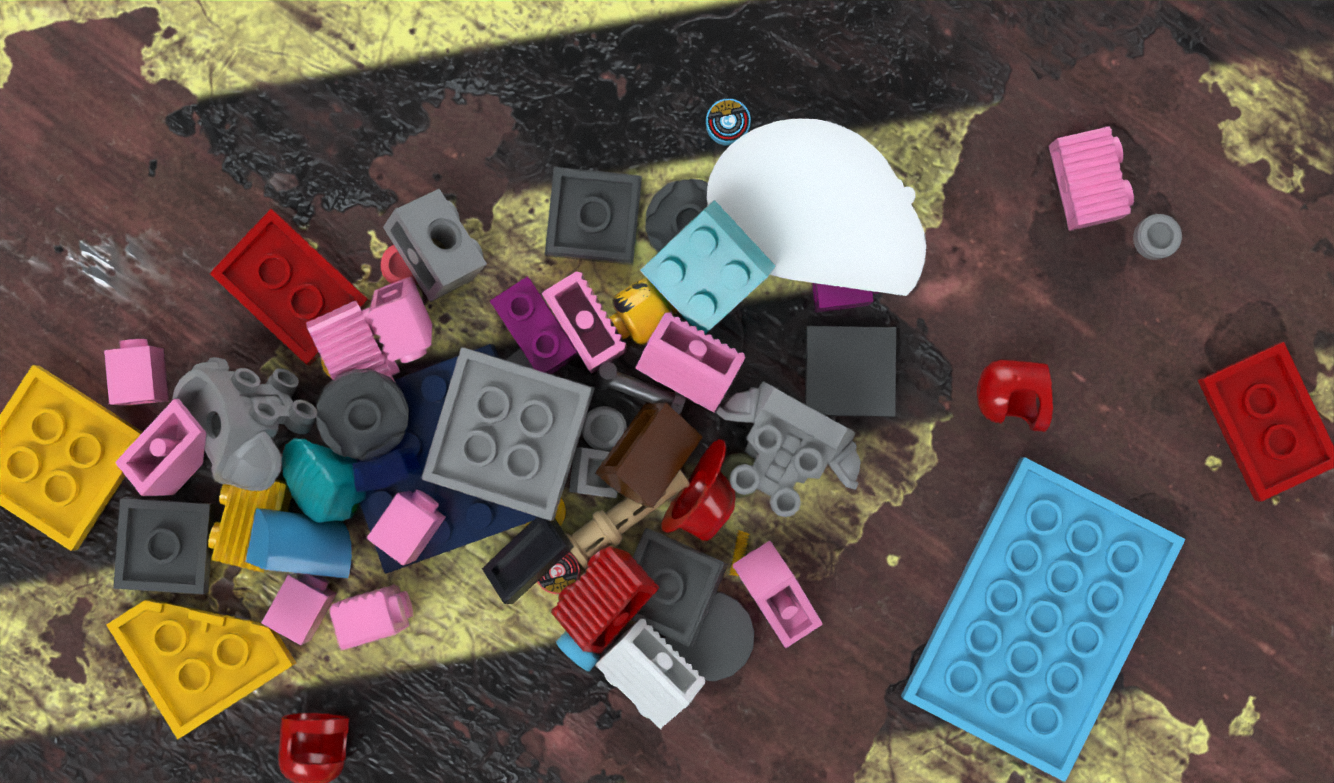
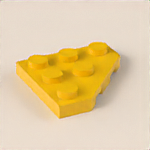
(197, 659)

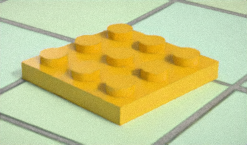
(59, 457)

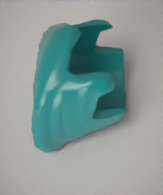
(320, 481)

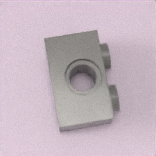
(435, 268)

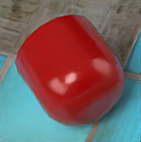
(1011, 390)
(312, 746)

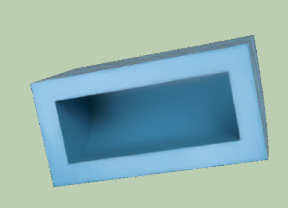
(299, 544)

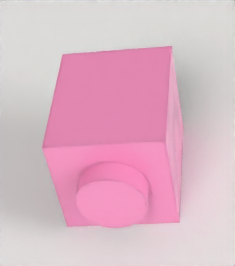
(136, 373)
(407, 526)
(299, 607)

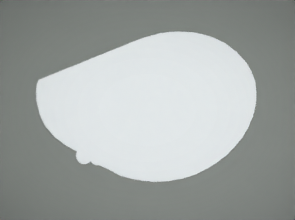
(822, 206)

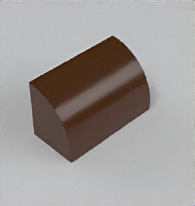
(649, 454)

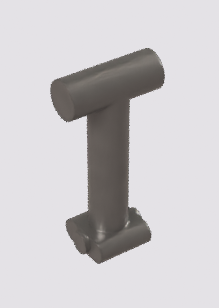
(608, 376)

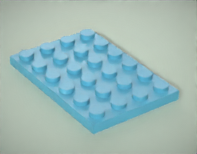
(1043, 618)

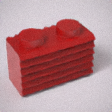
(603, 599)

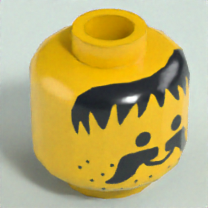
(639, 311)

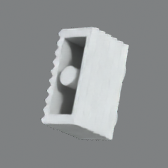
(650, 673)

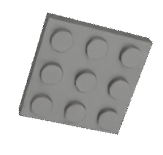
(507, 433)

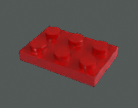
(285, 282)
(1269, 421)

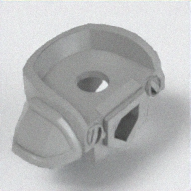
(248, 418)
(788, 446)

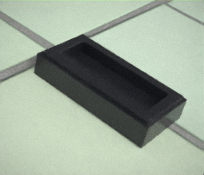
(527, 558)

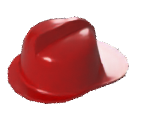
(706, 501)

